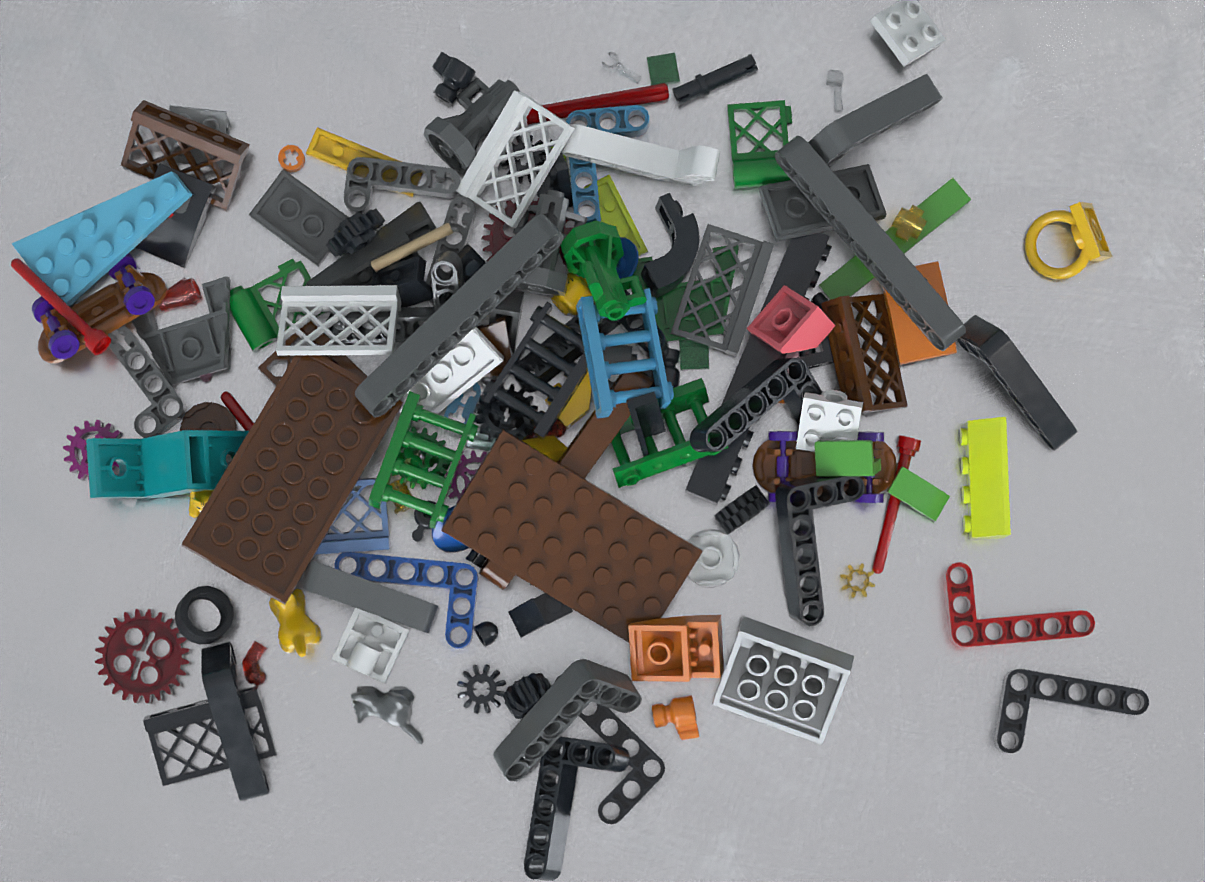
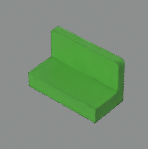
(845, 458)

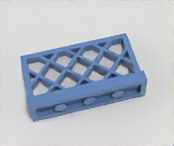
(359, 540)

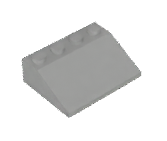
(783, 680)

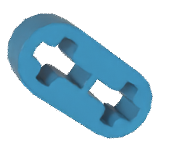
(469, 407)

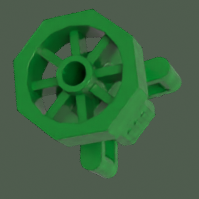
(593, 254)

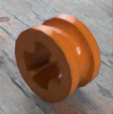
(300, 158)

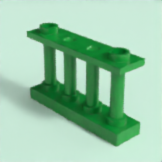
(686, 397)
(404, 438)

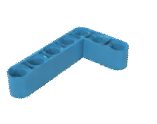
(582, 168)

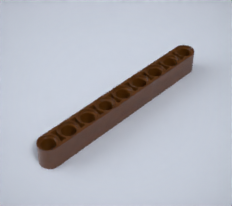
(584, 452)

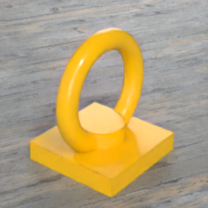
(1086, 233)

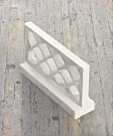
(494, 149)
(339, 301)

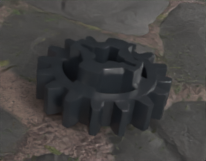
(355, 232)
(493, 416)

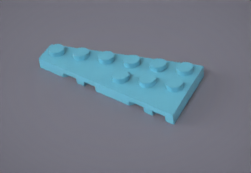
(87, 245)

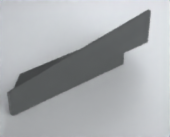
(357, 268)

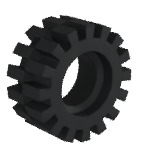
(742, 509)

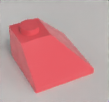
(791, 323)

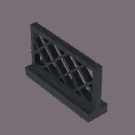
(196, 713)

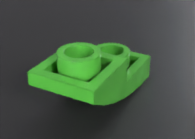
(918, 493)

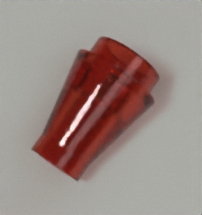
(181, 294)

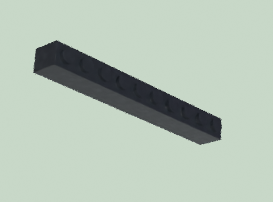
(797, 273)

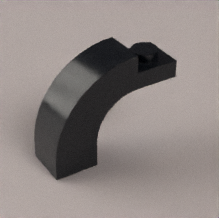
(671, 269)

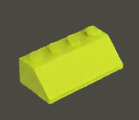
(986, 478)

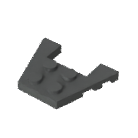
(195, 345)

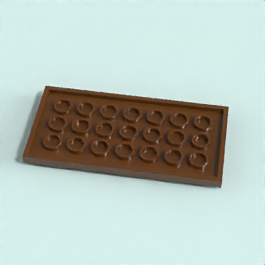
(289, 477)
(570, 537)

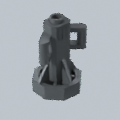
(457, 136)
(550, 276)

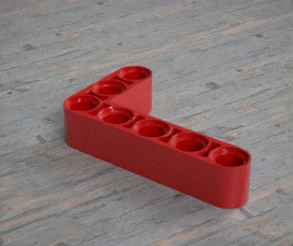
(1005, 624)

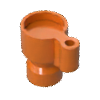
(680, 713)

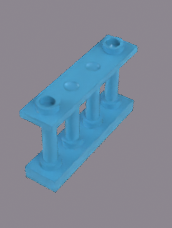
(601, 370)

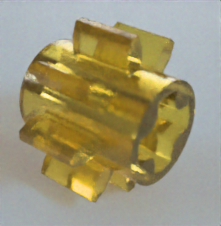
(909, 223)
(858, 572)

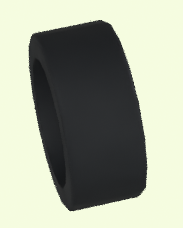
(219, 599)

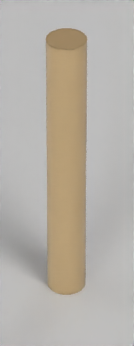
(411, 247)

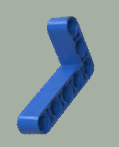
(421, 579)

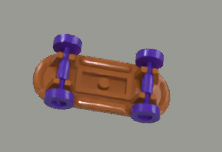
(104, 310)
(781, 462)

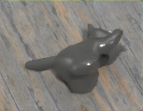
(392, 707)

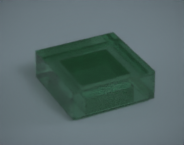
(663, 69)
(693, 356)

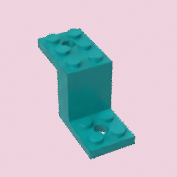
(160, 464)

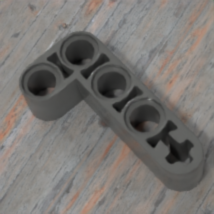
(402, 184)
(443, 245)
(142, 378)

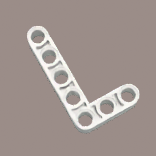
(682, 167)

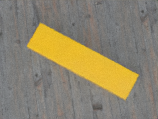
(340, 152)

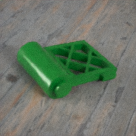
(755, 167)
(252, 310)

